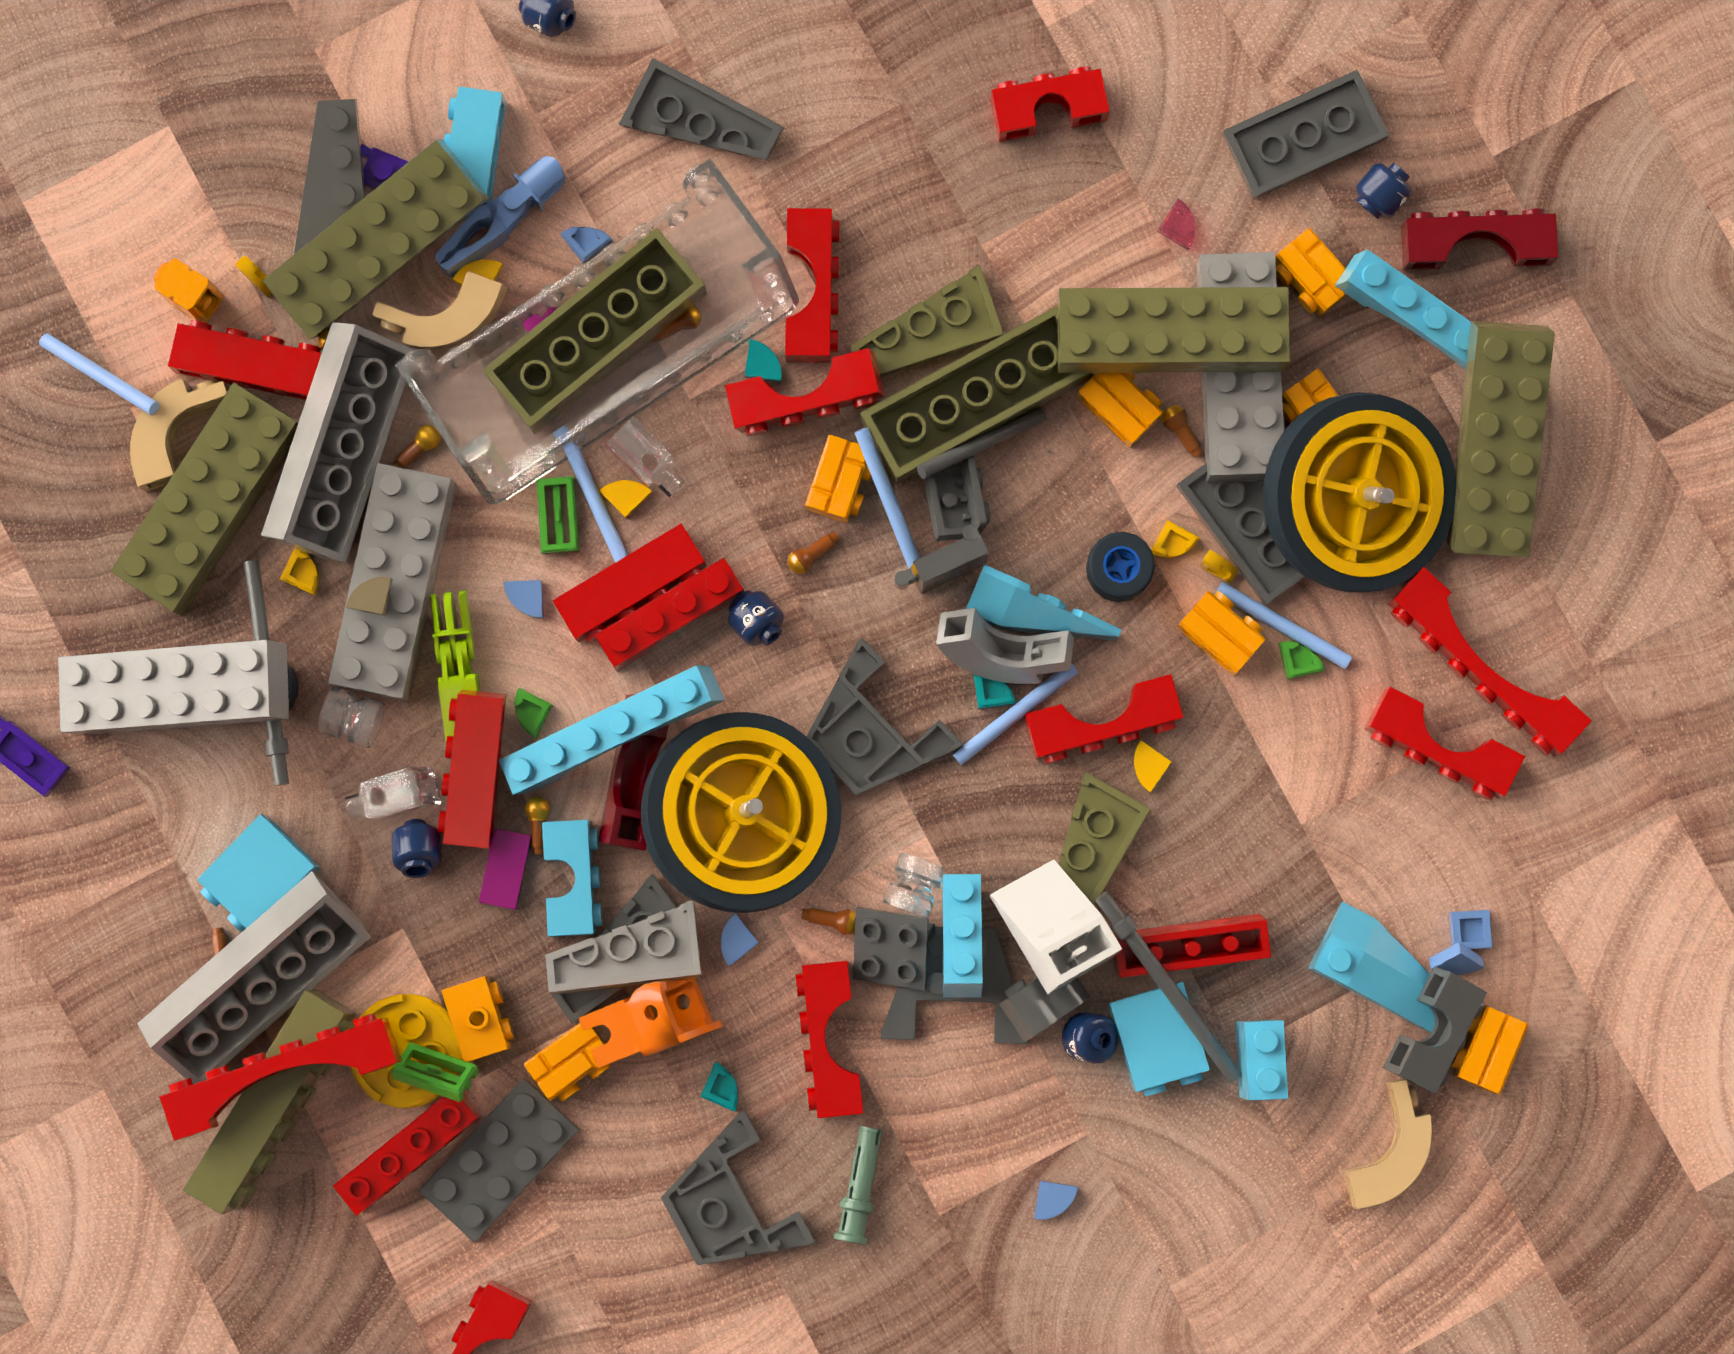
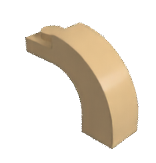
(471, 311)
(155, 434)
(1405, 1158)

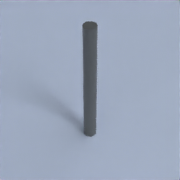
(981, 443)

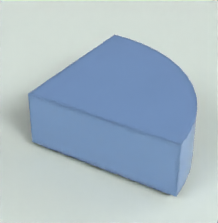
(586, 241)
(526, 597)
(736, 940)
(1457, 960)
(1053, 1199)

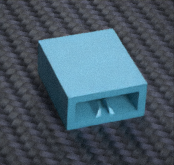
(255, 872)
(1156, 1042)
(1261, 1059)

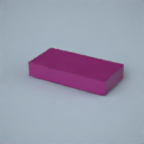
(505, 869)

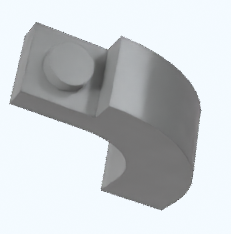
(998, 655)

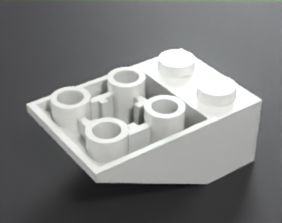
(1055, 926)

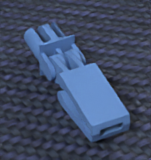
(501, 215)

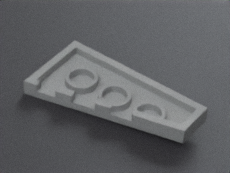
(636, 954)

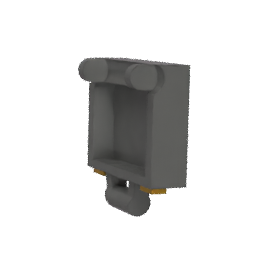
(946, 562)

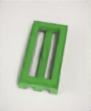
(560, 546)
(432, 1077)

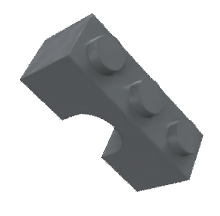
(1454, 1008)

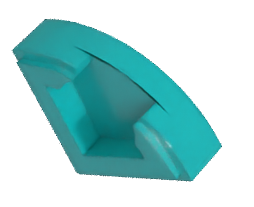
(762, 362)
(992, 693)
(721, 1088)

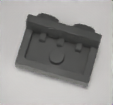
(956, 500)

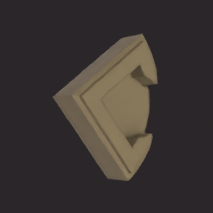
(371, 596)

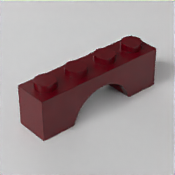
(1525, 238)
(622, 809)

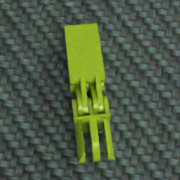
(453, 651)

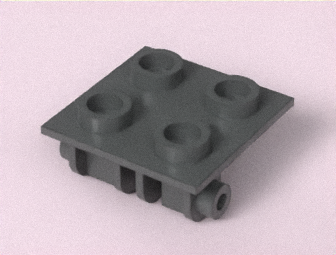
(891, 948)

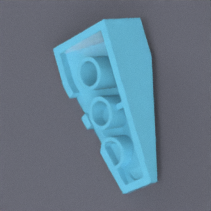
(1010, 607)
(1373, 964)

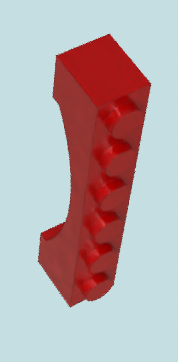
(1426, 608)
(196, 1106)

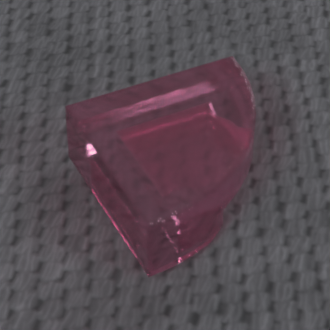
(1179, 225)

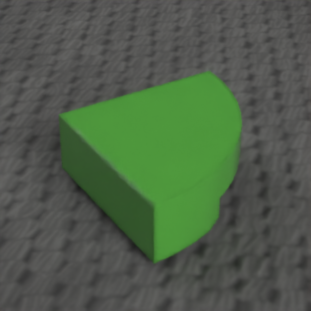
(1299, 660)
(531, 712)

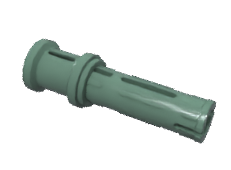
(857, 1203)

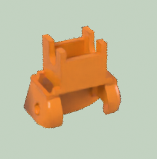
(637, 1028)

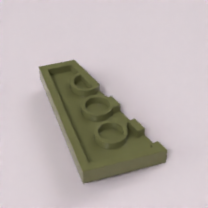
(940, 325)
(1099, 835)

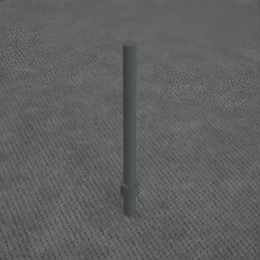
(276, 746)
(1125, 928)

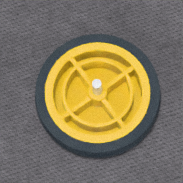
(1359, 492)
(741, 812)

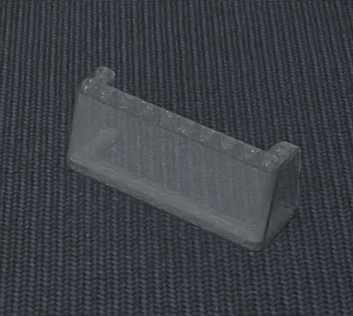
(744, 297)

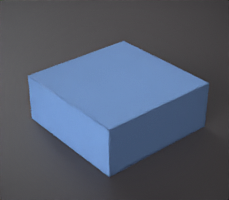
(1471, 928)

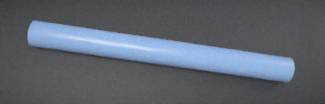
(99, 374)
(887, 496)
(596, 503)
(1285, 626)
(1013, 715)

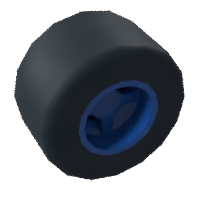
(1124, 555)

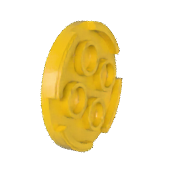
(414, 1021)

